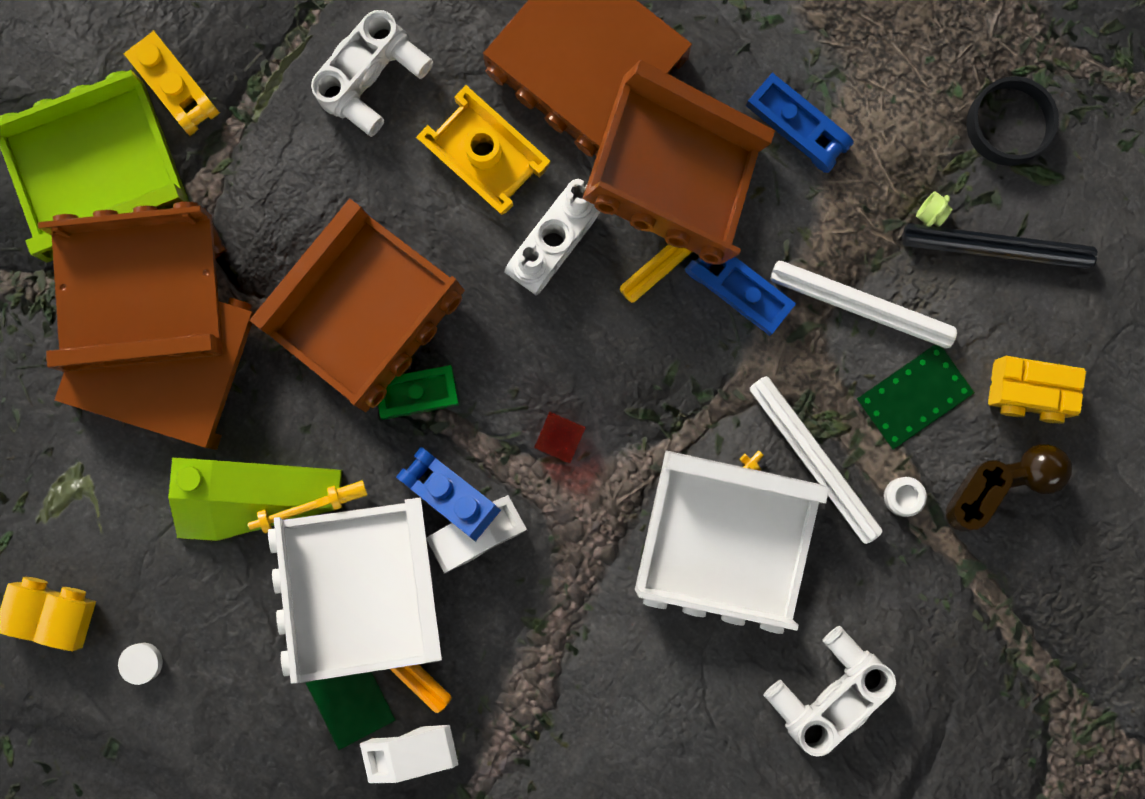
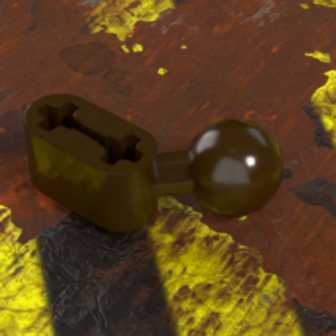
(1041, 468)

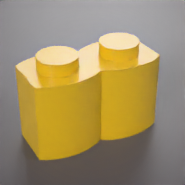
(44, 615)

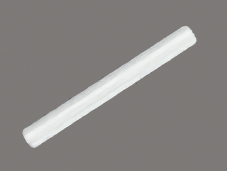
(863, 304)
(816, 460)

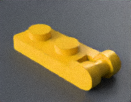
(170, 82)

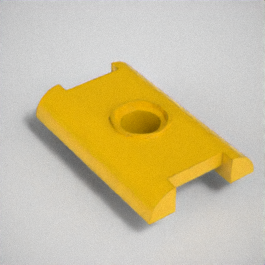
(492, 175)

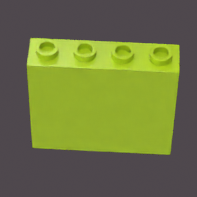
(88, 155)

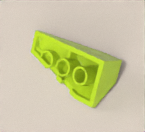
(222, 497)

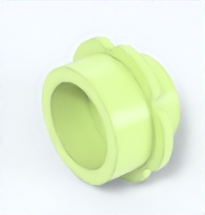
(934, 210)

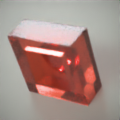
(559, 437)

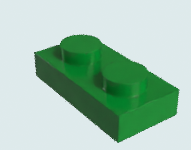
(419, 393)

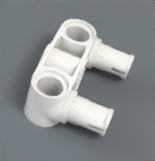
(358, 64)
(568, 217)
(842, 705)

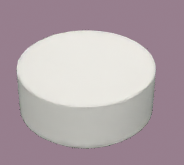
(905, 496)
(140, 663)

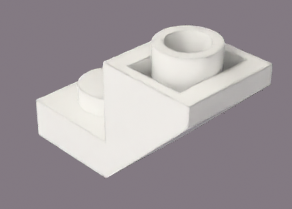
(456, 548)
(410, 755)

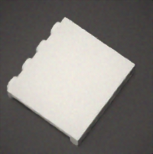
(728, 541)
(354, 592)

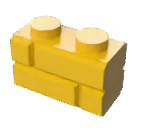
(1036, 387)

